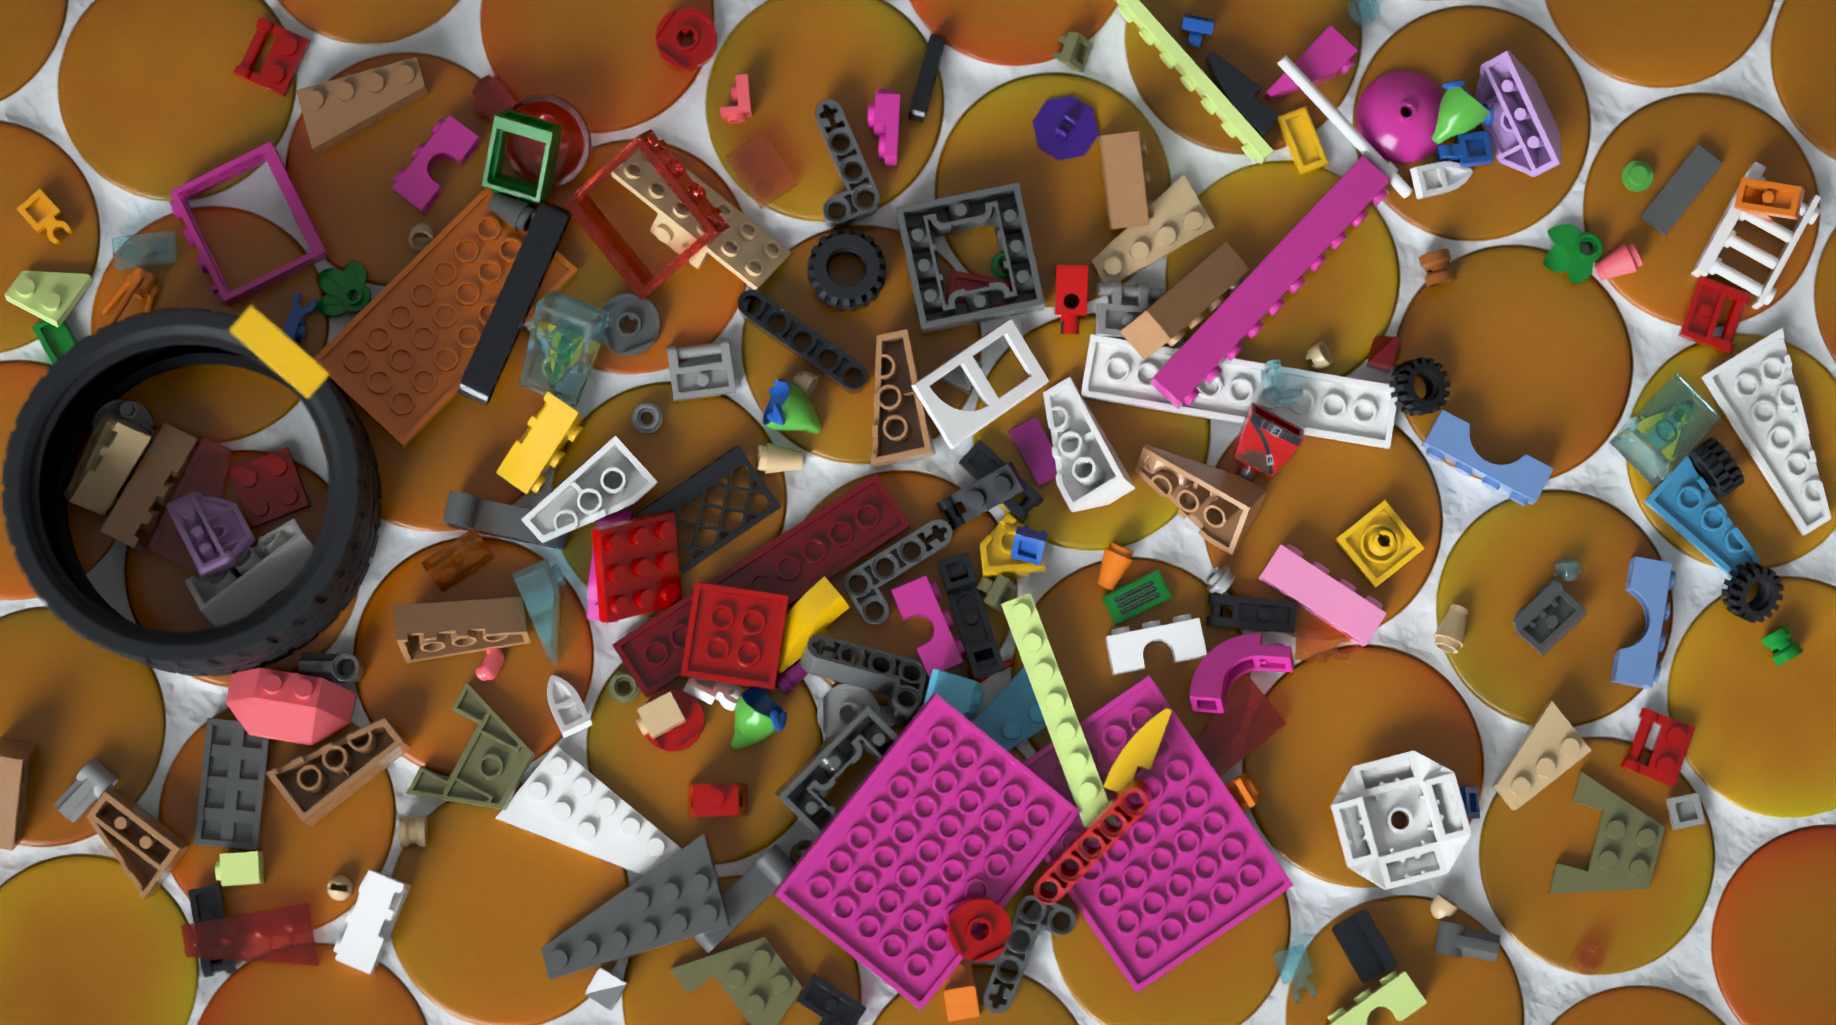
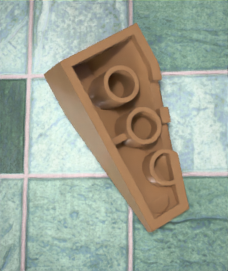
(1211, 498)

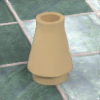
(778, 459)
(1451, 631)

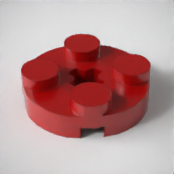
(686, 21)
(688, 732)
(995, 936)

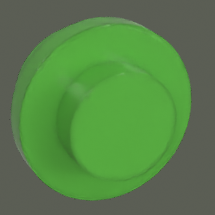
(1637, 176)

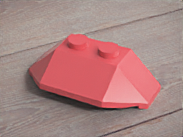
(289, 705)

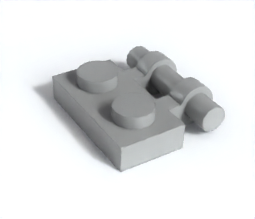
(1113, 316)

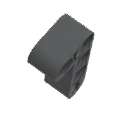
(841, 161)
(493, 519)
(901, 566)
(828, 658)
(750, 893)
(1021, 956)

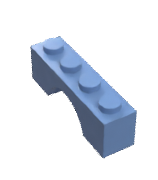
(1451, 441)
(1649, 583)

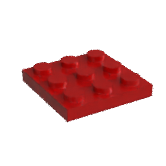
(636, 566)
(734, 636)

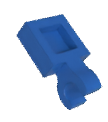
(1471, 149)
(294, 325)

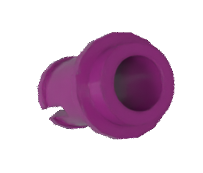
(790, 677)

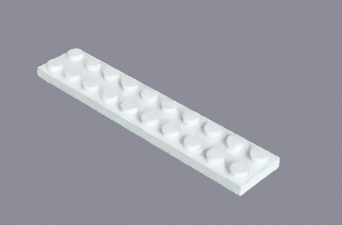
(1329, 408)

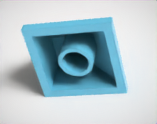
(959, 692)

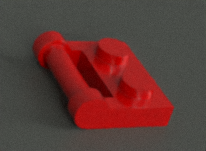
(281, 61)
(1704, 313)
(1667, 752)

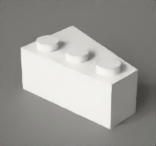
(371, 921)

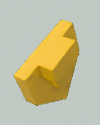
(997, 550)

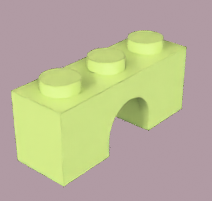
(1395, 994)

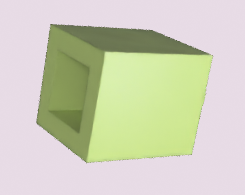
(240, 868)

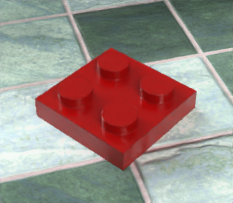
(269, 487)

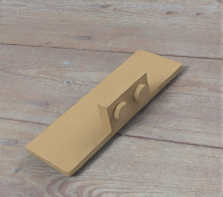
(742, 248)

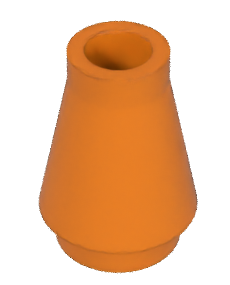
(1114, 564)

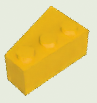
(541, 446)

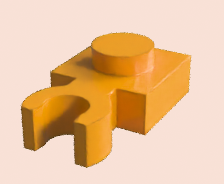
(42, 214)

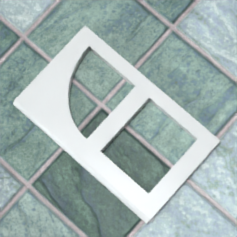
(960, 425)

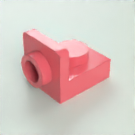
(739, 94)

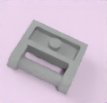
(704, 379)

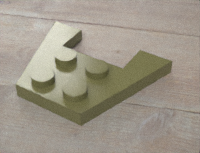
(489, 764)
(1622, 848)
(750, 976)

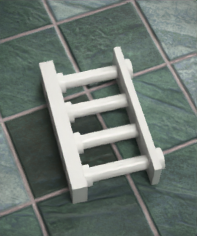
(1725, 236)

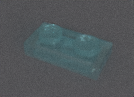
(145, 250)

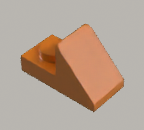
(1769, 199)
(961, 993)

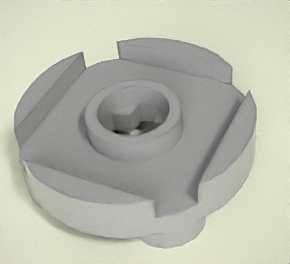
(836, 702)

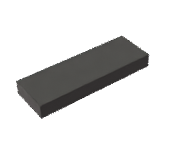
(1681, 190)

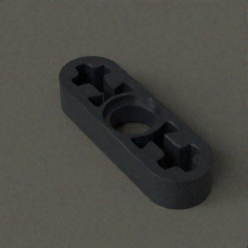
(927, 78)

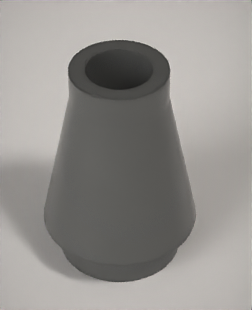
(513, 211)

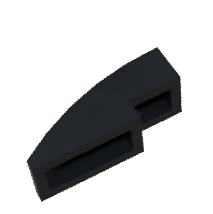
(1241, 93)

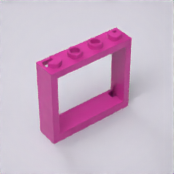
(194, 234)

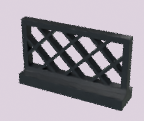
(698, 484)

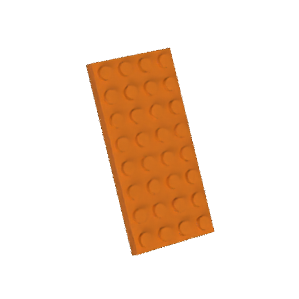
(419, 333)

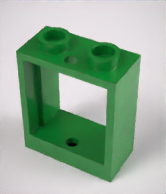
(529, 127)

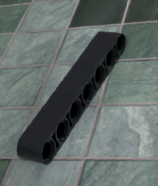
(514, 302)

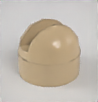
(420, 236)
(1320, 356)
(806, 381)
(340, 880)
(1443, 907)

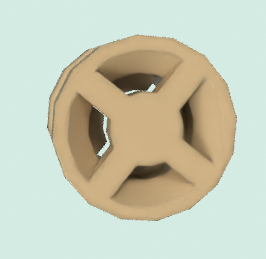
(413, 831)

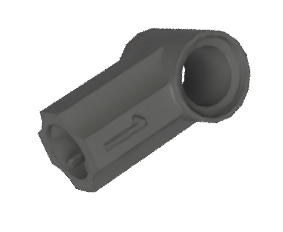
(330, 666)
(1459, 941)

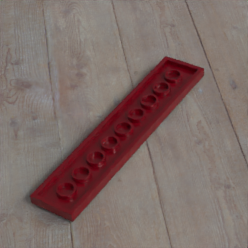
(786, 566)

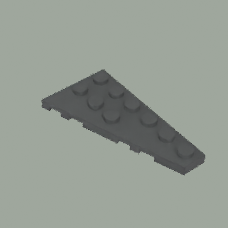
(659, 909)

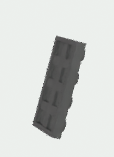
(231, 786)

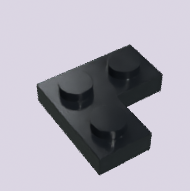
(830, 1003)

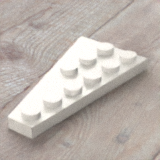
(1768, 416)
(581, 812)

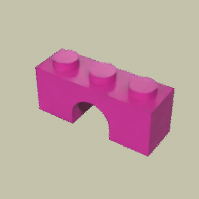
(449, 141)
(920, 600)

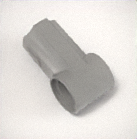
(86, 790)

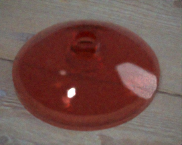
(527, 154)

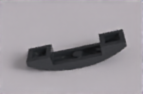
(971, 616)

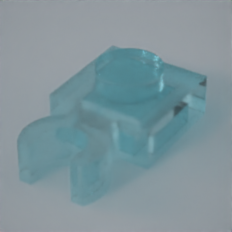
(1293, 967)

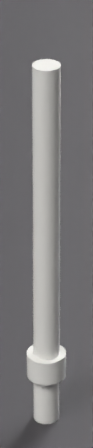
(1345, 126)

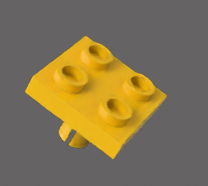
(1379, 544)

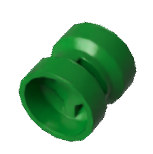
(1782, 645)

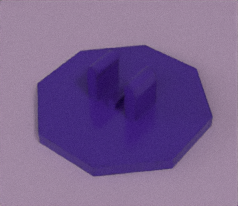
(1065, 128)

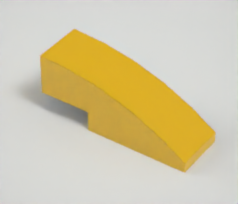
(279, 352)
(808, 618)
(1138, 752)

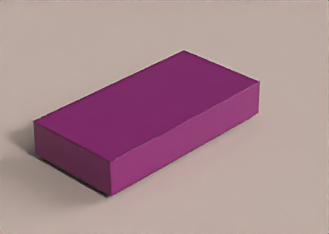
(1035, 450)

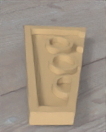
(1176, 222)

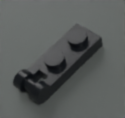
(982, 461)
(982, 495)
(1252, 614)
(208, 904)

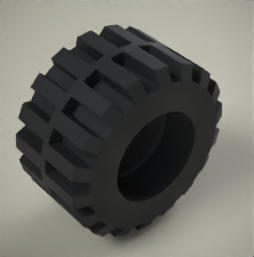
(846, 243)

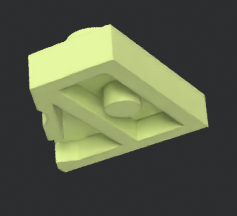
(48, 293)

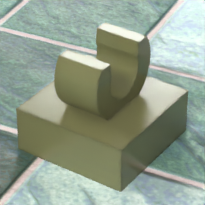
(1074, 52)
(997, 592)

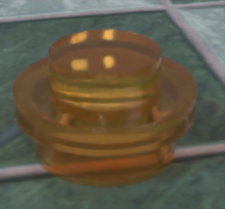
(1587, 958)

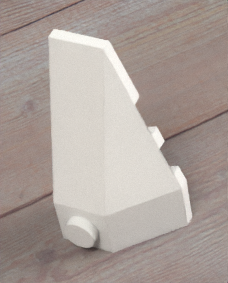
(1084, 458)
(596, 489)

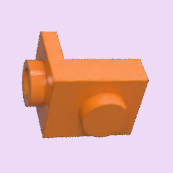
(1243, 791)

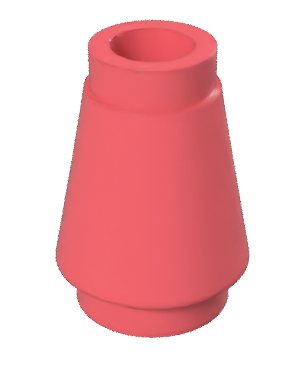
(1619, 262)

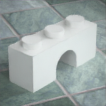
(1182, 637)

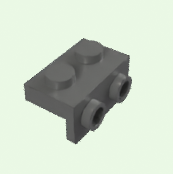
(1548, 618)

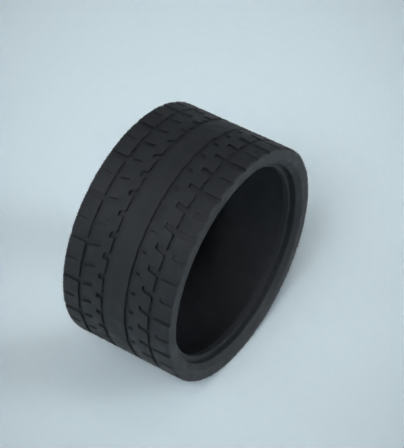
(41, 464)

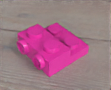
(885, 118)

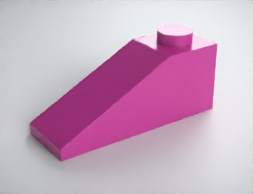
(1320, 63)

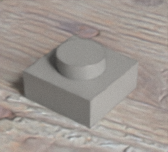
(1685, 811)

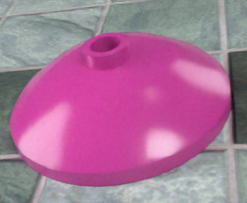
(1383, 126)

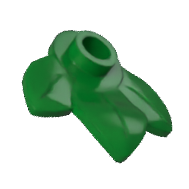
(1568, 253)
(341, 287)

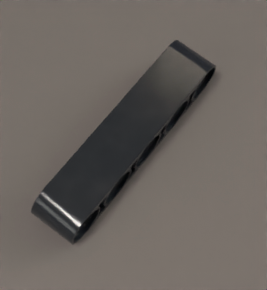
(793, 329)

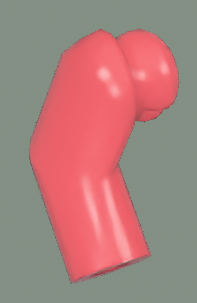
(491, 665)

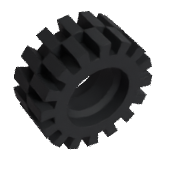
(1405, 389)
(1716, 467)
(1764, 600)

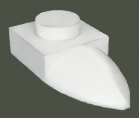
(1438, 178)
(566, 706)

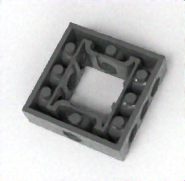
(960, 213)
(820, 770)

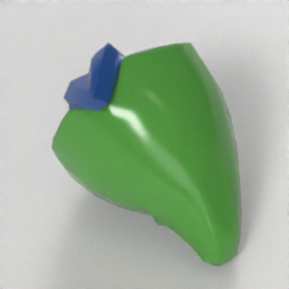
(1459, 112)
(790, 409)
(756, 718)

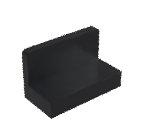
(1364, 946)

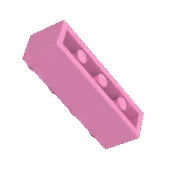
(1323, 595)

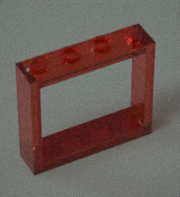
(613, 244)

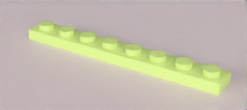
(1195, 79)
(1056, 708)

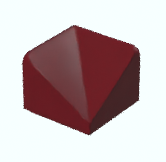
(1383, 353)

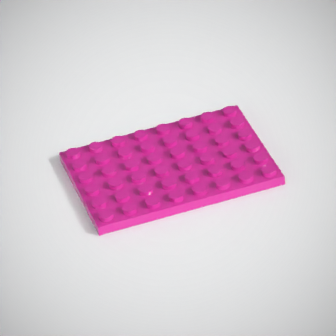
(919, 835)
(1183, 866)

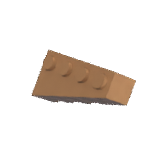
(358, 101)
(1186, 301)
(900, 420)
(151, 487)
(460, 627)
(339, 769)

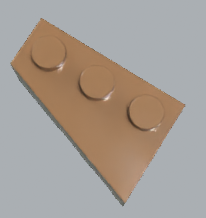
(1125, 179)

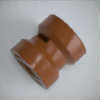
(1437, 268)

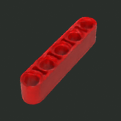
(1086, 855)

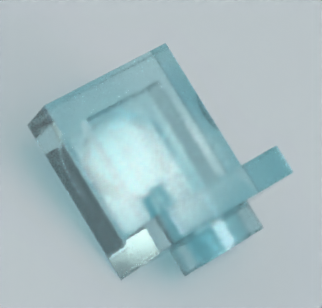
(1273, 380)

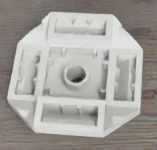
(1434, 816)

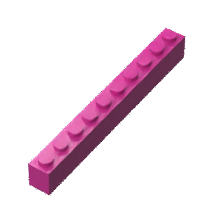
(1270, 282)

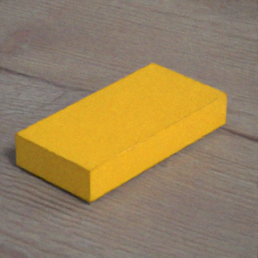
(1302, 141)

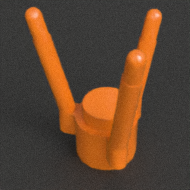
(137, 284)

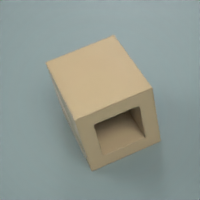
(659, 716)

